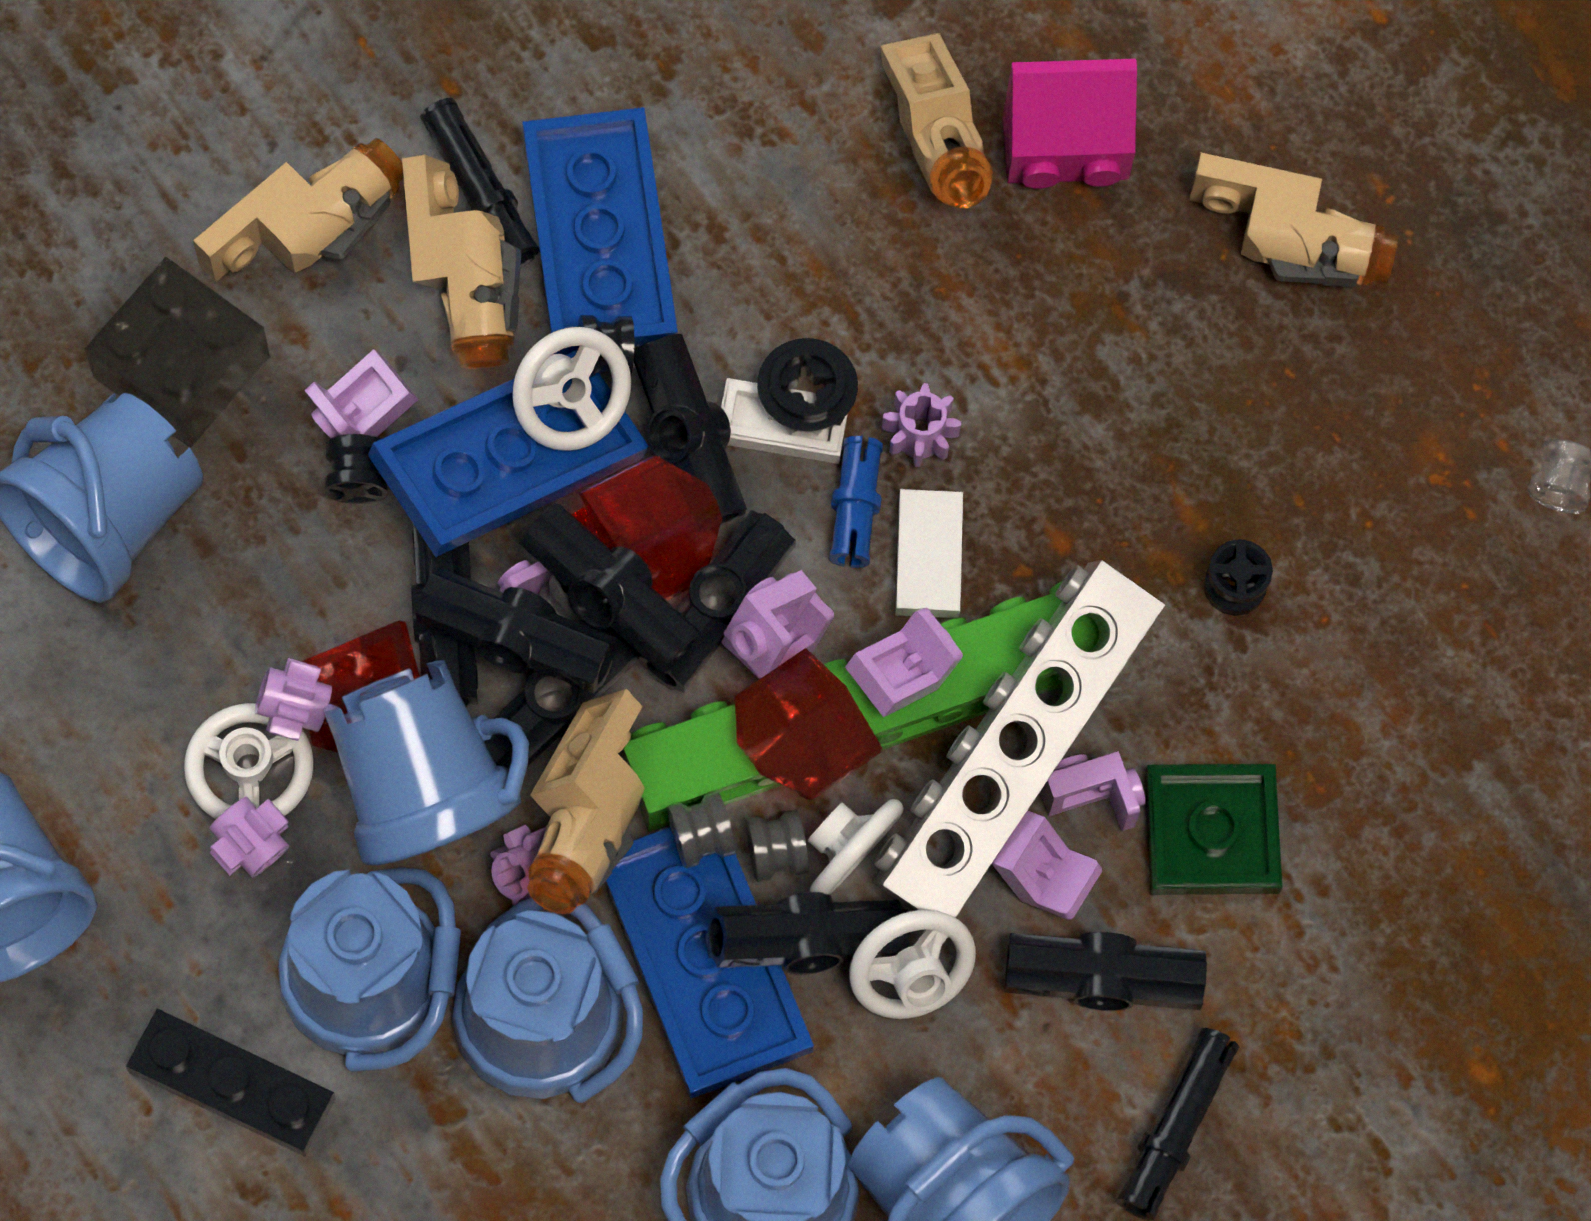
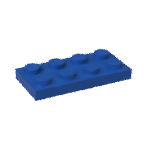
(599, 222)
(482, 470)
(714, 1018)

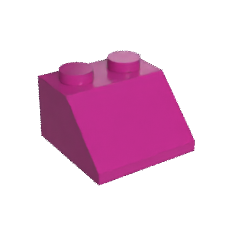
(1070, 122)

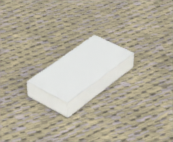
(755, 431)
(929, 552)

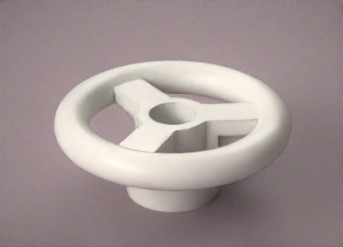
(542, 379)
(232, 748)
(849, 840)
(914, 970)

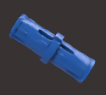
(856, 502)

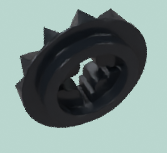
(825, 366)

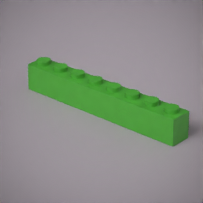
(704, 754)

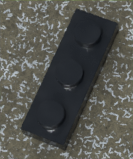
(231, 1082)

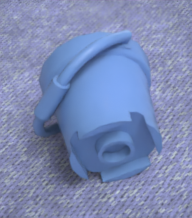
(95, 492)
(421, 764)
(41, 897)
(369, 966)
(546, 1004)
(765, 1156)
(957, 1164)

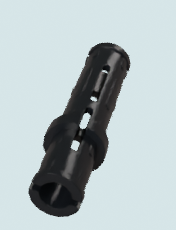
(476, 174)
(1167, 1145)

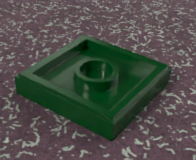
(1213, 829)

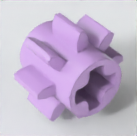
(925, 407)
(293, 699)
(249, 837)
(513, 862)

